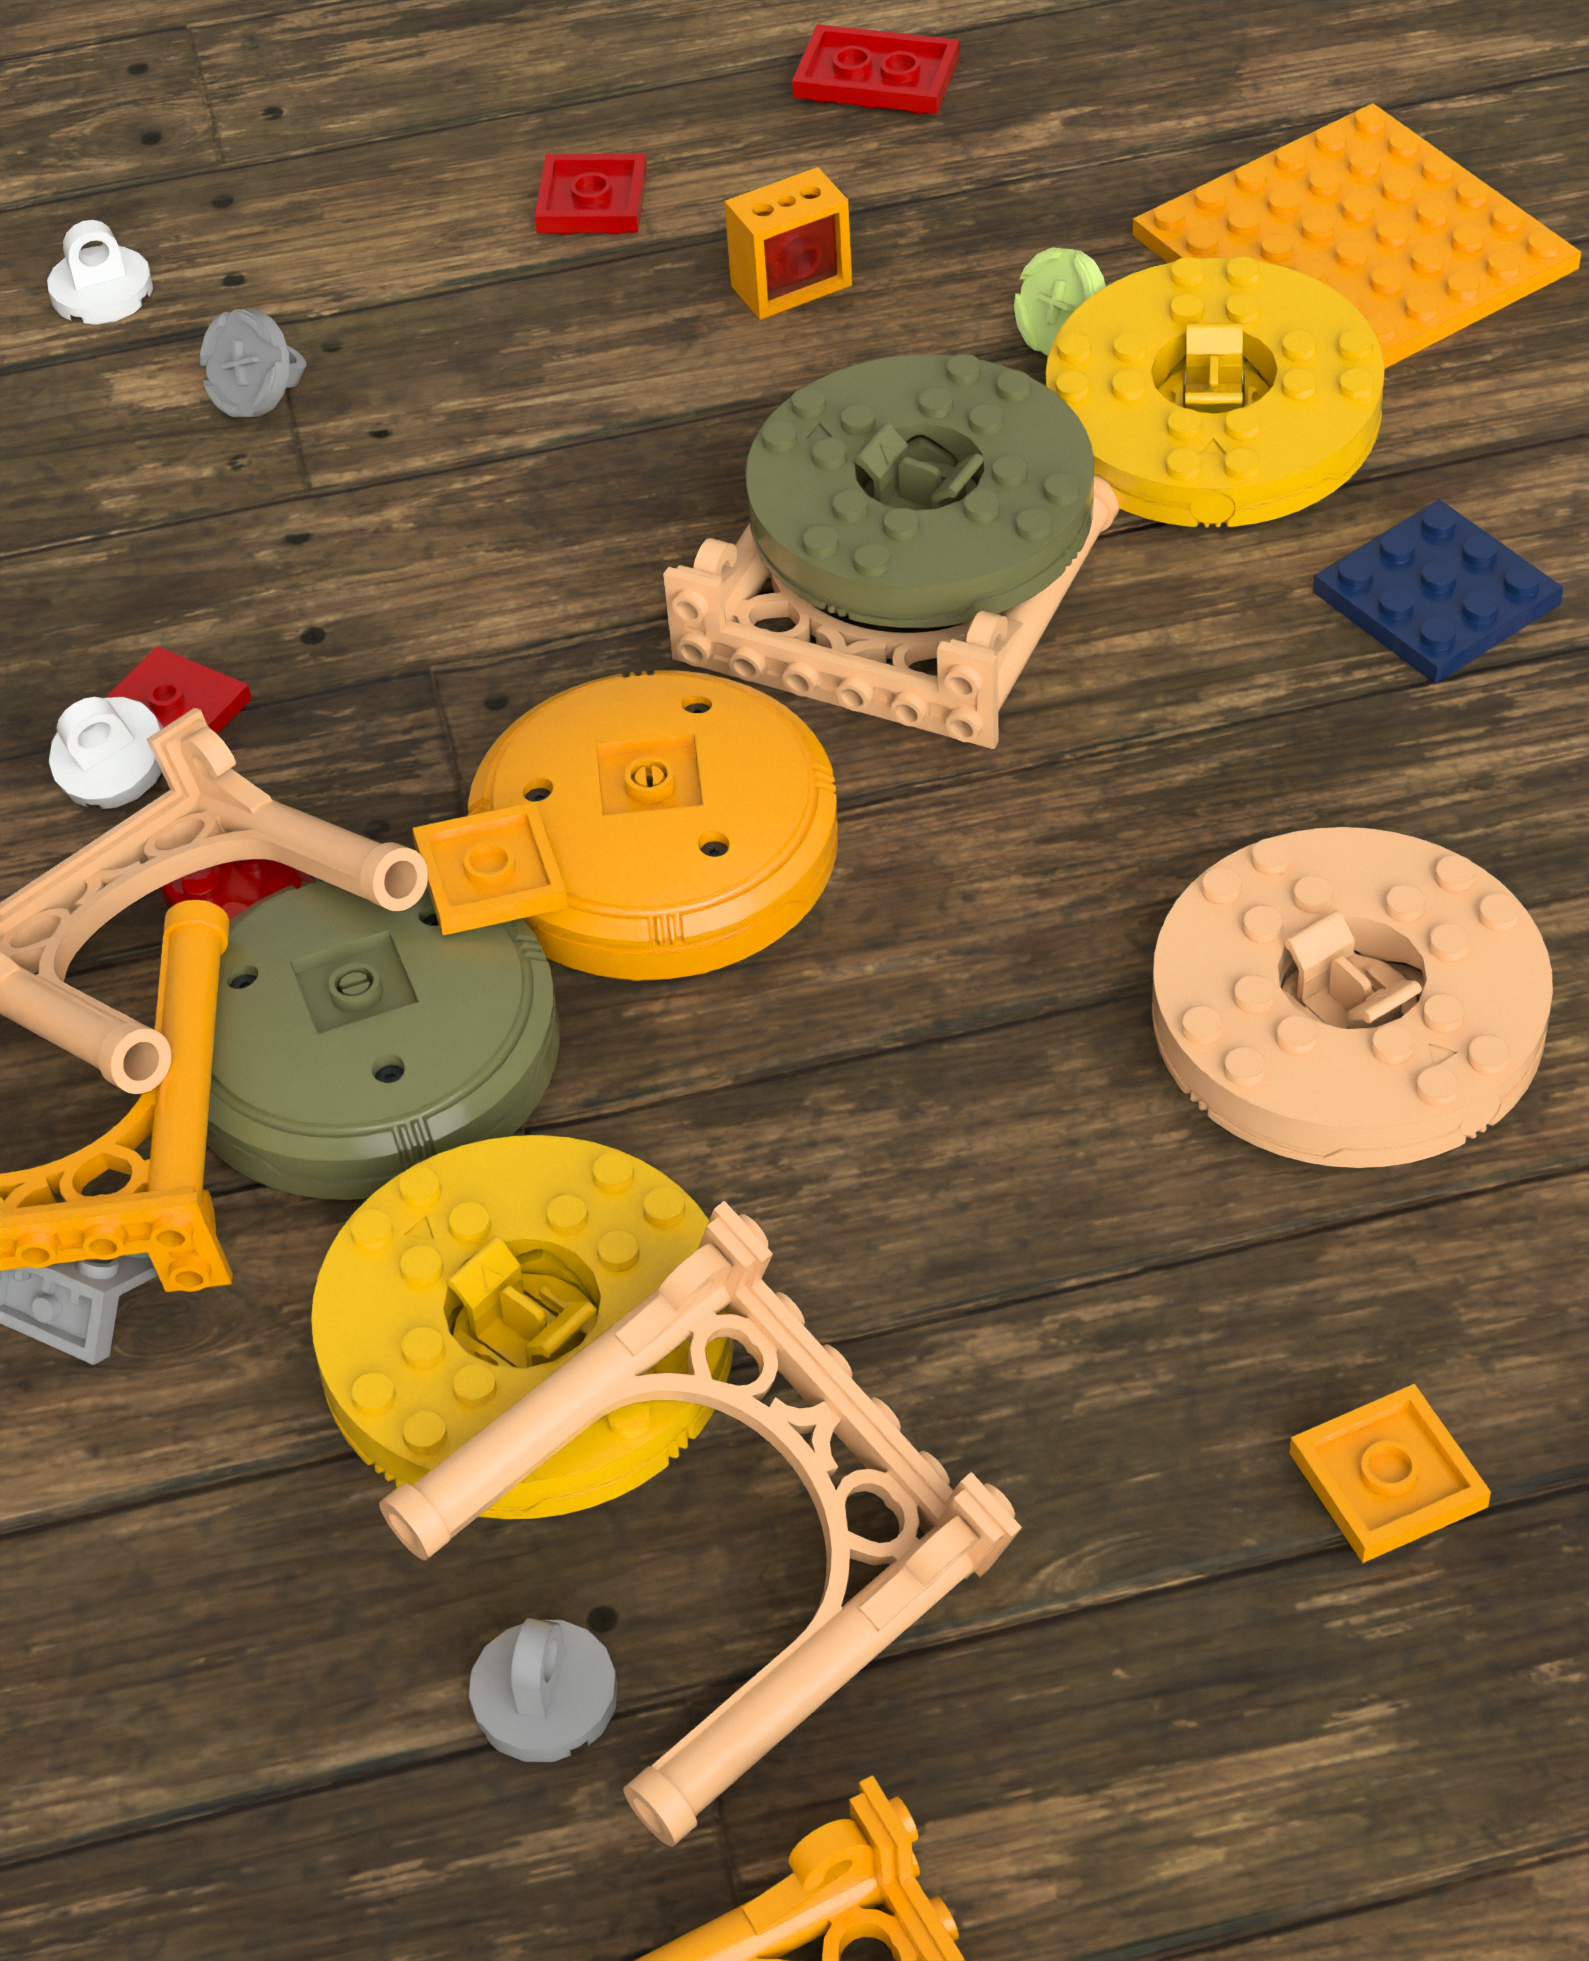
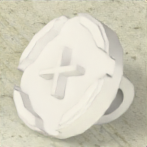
(100, 280)
(104, 752)

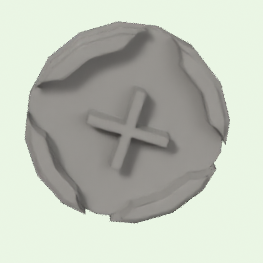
(248, 363)
(543, 1690)

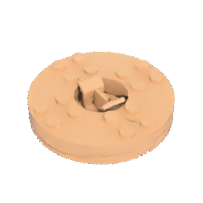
(1351, 996)

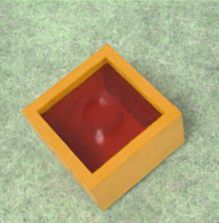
(788, 243)

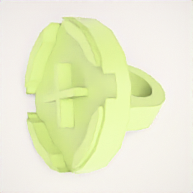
(1051, 291)

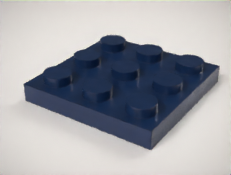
(1437, 590)

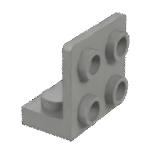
(71, 1302)

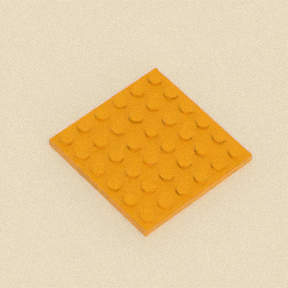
(1376, 221)

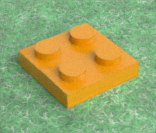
(490, 868)
(1389, 1473)

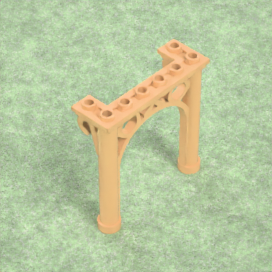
(977, 662)
(197, 824)
(961, 1527)

